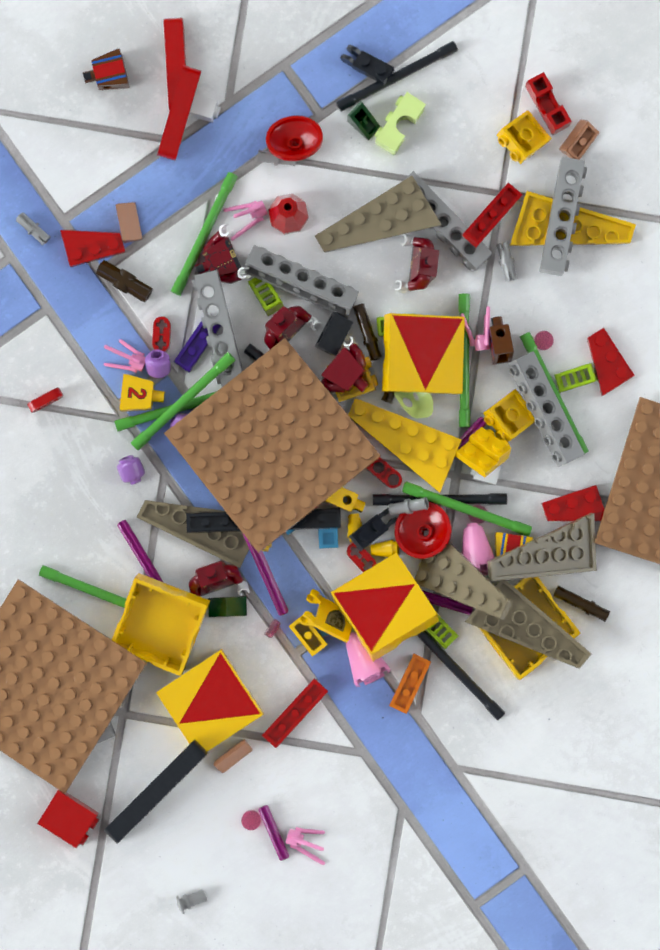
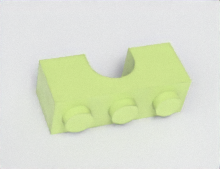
(407, 109)

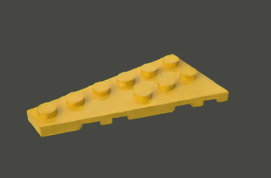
(590, 227)
(416, 445)

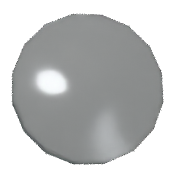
(190, 900)

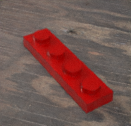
(492, 215)
(295, 713)

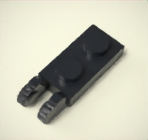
(368, 65)
(371, 530)

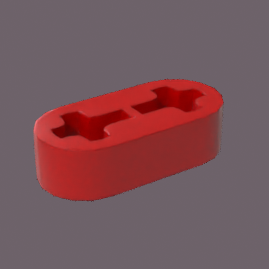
(166, 333)
(45, 400)
(357, 561)

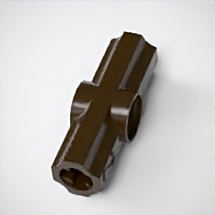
(124, 281)

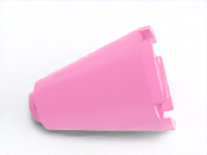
(476, 547)
(361, 664)

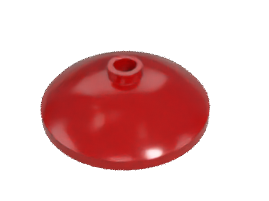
(294, 138)
(410, 530)

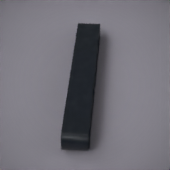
(155, 791)

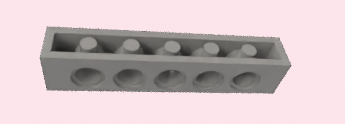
(573, 168)
(442, 211)
(303, 289)
(218, 299)
(554, 412)

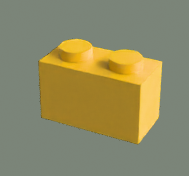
(308, 637)

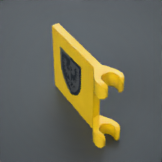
(327, 617)

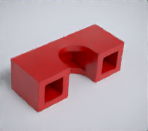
(551, 112)

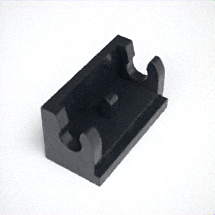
(334, 334)

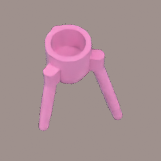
(255, 209)
(482, 340)
(136, 361)
(295, 840)

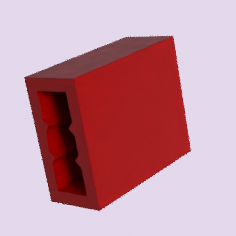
(69, 819)

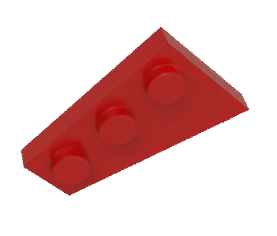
(91, 246)
(608, 362)
(575, 505)

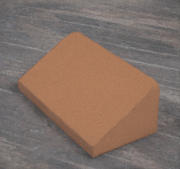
(579, 140)
(129, 222)
(232, 756)

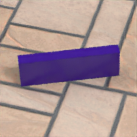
(194, 347)

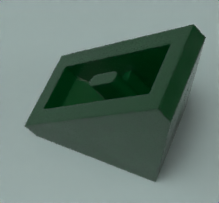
(363, 121)
(227, 606)

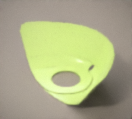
(420, 408)

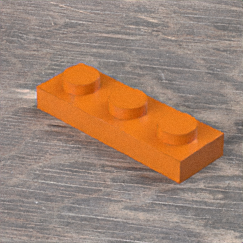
(410, 683)

